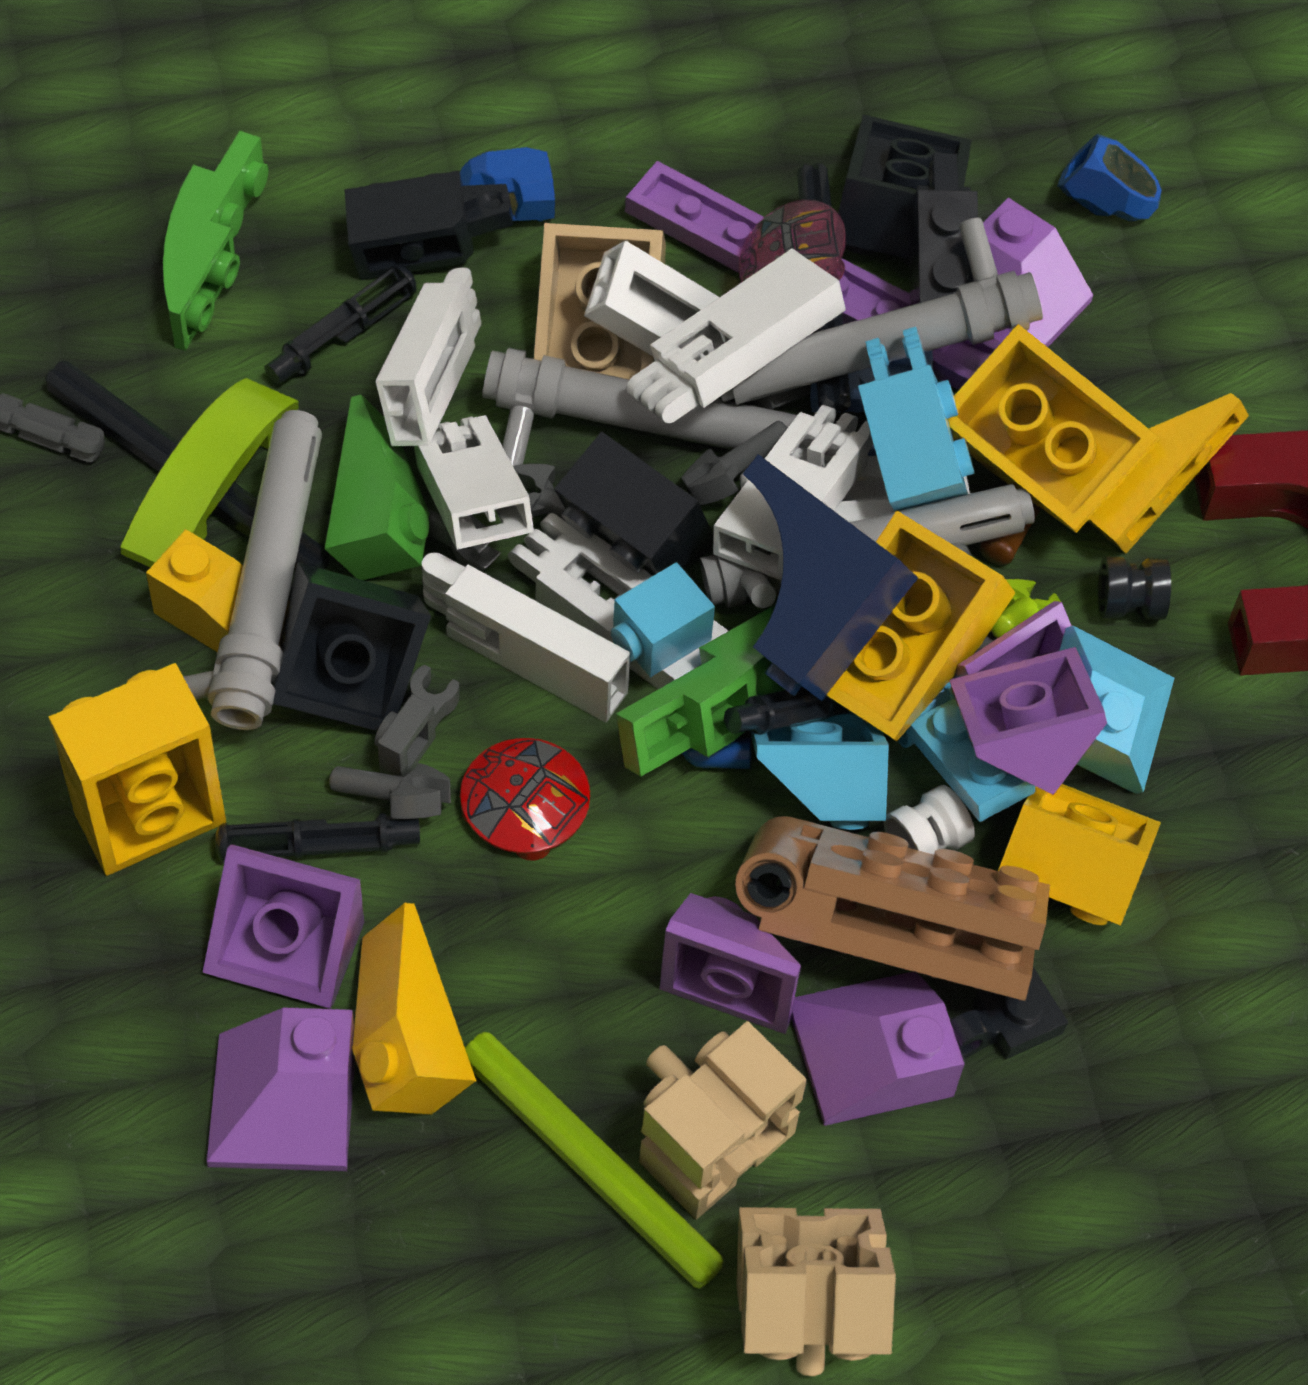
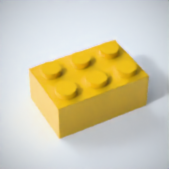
(139, 767)

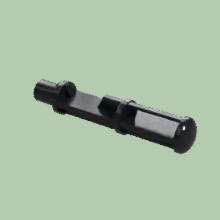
(341, 323)
(780, 711)
(318, 836)

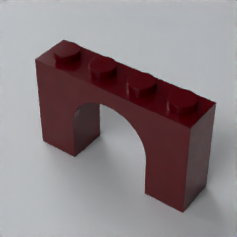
(1262, 479)

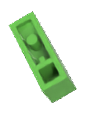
(377, 506)

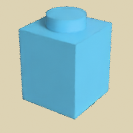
(662, 619)

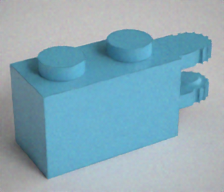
(912, 429)

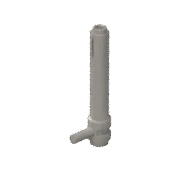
(970, 314)
(551, 387)
(956, 520)
(250, 652)

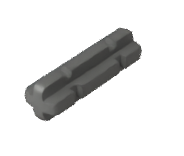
(50, 429)

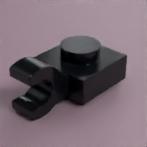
(1009, 1021)

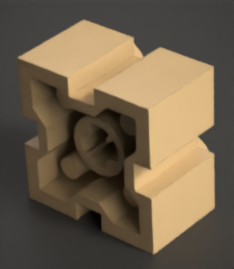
(719, 1119)
(815, 1285)

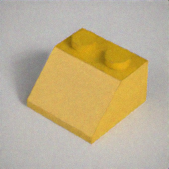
(1082, 850)

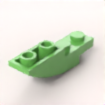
(201, 232)
(693, 706)

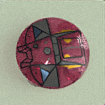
(803, 225)

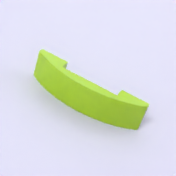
(204, 468)

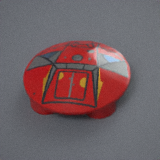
(525, 796)

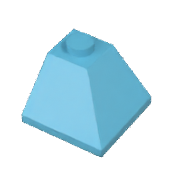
(1134, 707)
(831, 767)

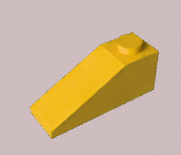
(1178, 456)
(195, 588)
(404, 1022)

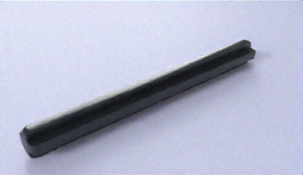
(155, 446)

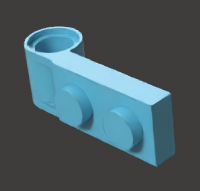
(946, 744)

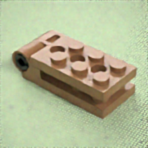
(896, 903)

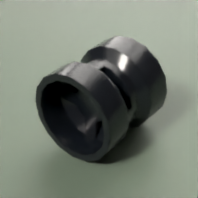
(1126, 587)

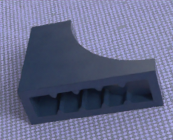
(831, 591)

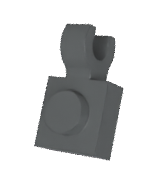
(408, 734)

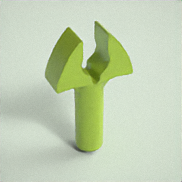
(1020, 606)

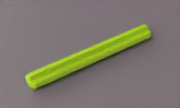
(594, 1161)

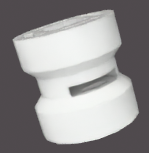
(935, 823)

